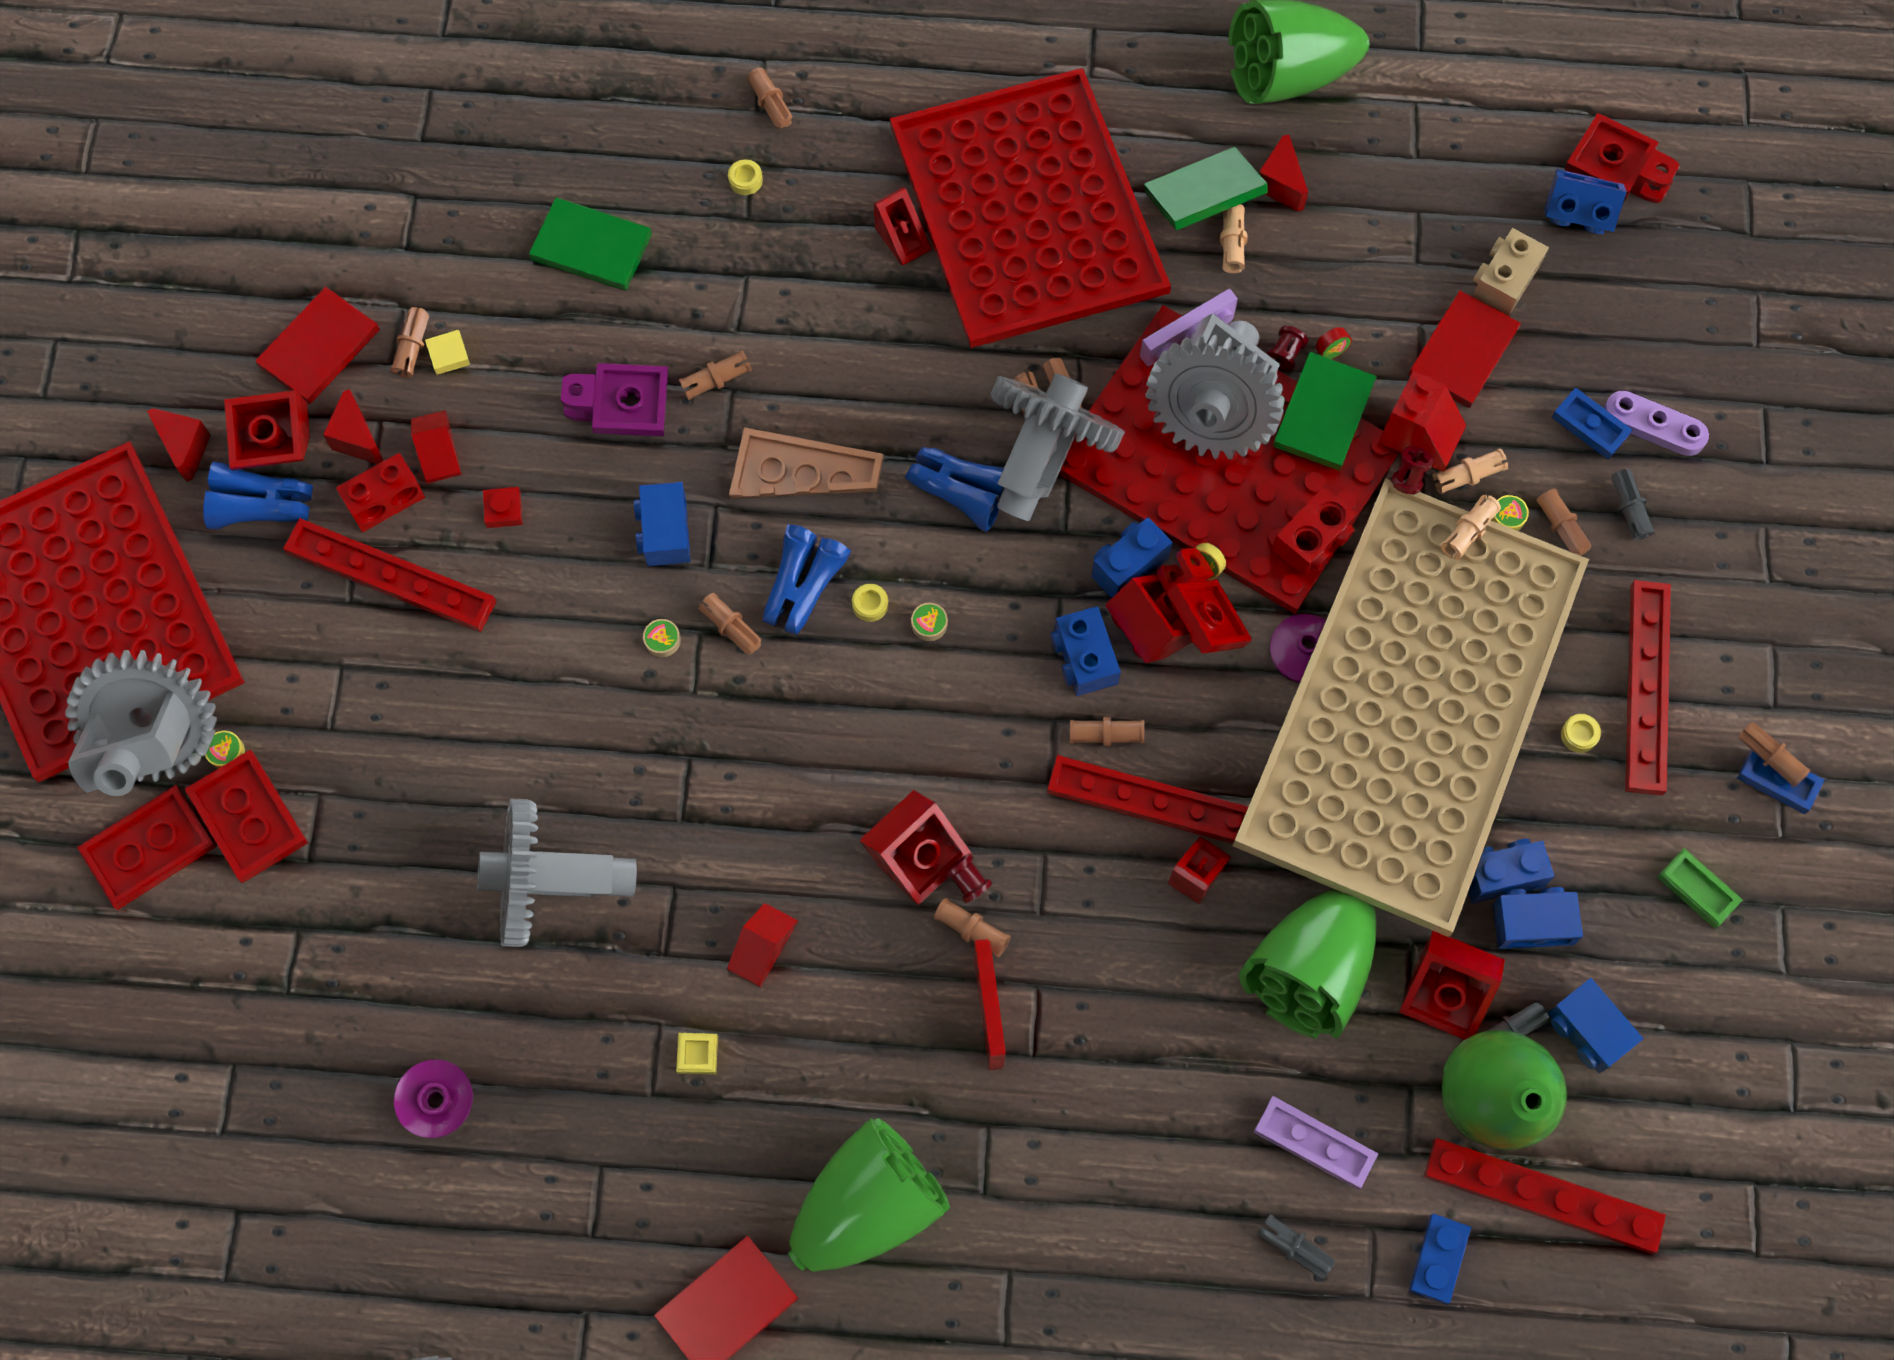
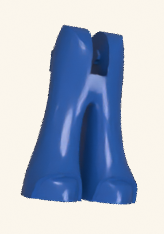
(960, 482)
(277, 500)
(797, 548)

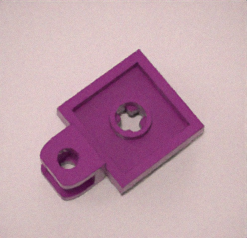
(600, 399)

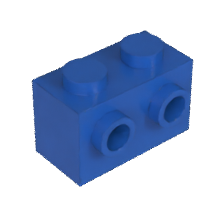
(1584, 201)
(664, 524)
(1135, 555)
(1086, 651)
(1517, 867)
(1537, 919)
(1594, 1026)

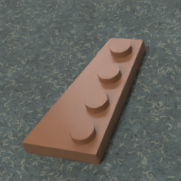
(795, 466)

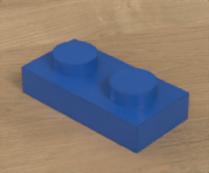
(1592, 423)
(1773, 784)
(1439, 1259)

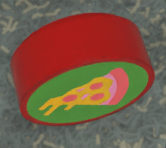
(1333, 343)

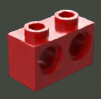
(380, 492)
(1309, 528)

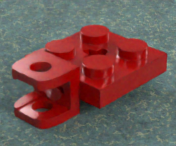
(1635, 159)
(1202, 604)

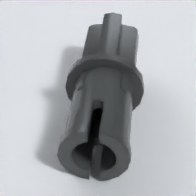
(1632, 505)
(1524, 1021)
(1297, 1247)

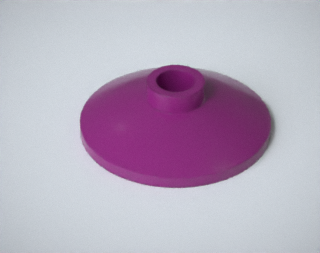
(1286, 644)
(420, 1085)

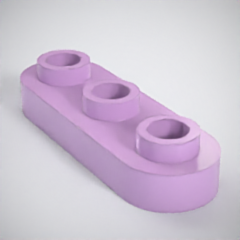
(1669, 434)

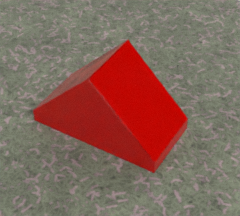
(1285, 176)
(900, 226)
(349, 432)
(183, 438)
(435, 446)
(1198, 869)
(761, 944)

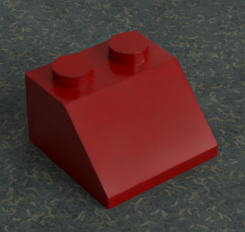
(1425, 419)
(266, 429)
(1148, 619)
(915, 845)
(1452, 986)

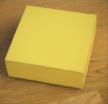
(447, 352)
(697, 1053)

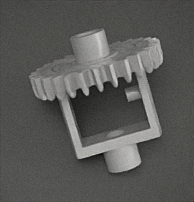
(1217, 389)
(1045, 438)
(136, 722)
(544, 873)

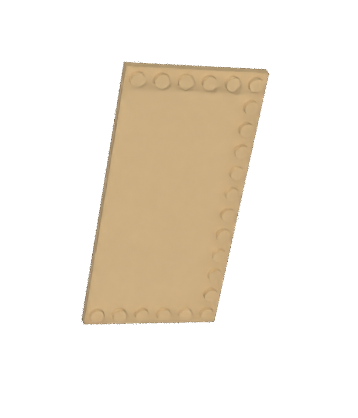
(1413, 710)

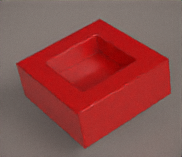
(502, 507)

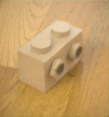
(1509, 272)

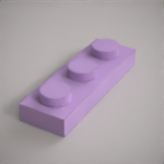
(1221, 306)
(1316, 1143)

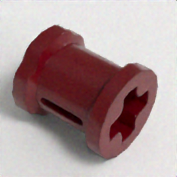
(1285, 340)
(1411, 470)
(967, 878)

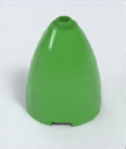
(1291, 48)
(1315, 964)
(1503, 1090)
(865, 1202)

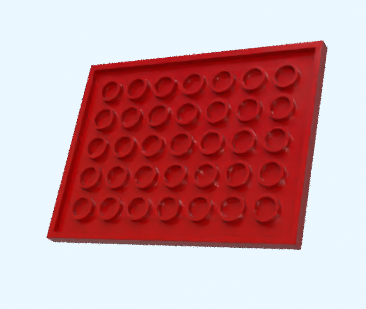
(1028, 207)
(1222, 500)
(88, 576)

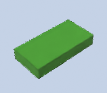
(1699, 888)

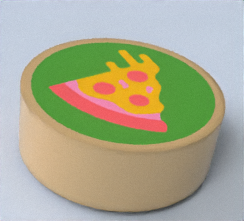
(929, 621)
(661, 638)

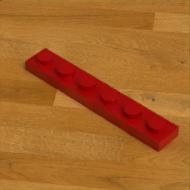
(390, 575)
(1648, 688)
(1146, 799)
(1545, 1196)

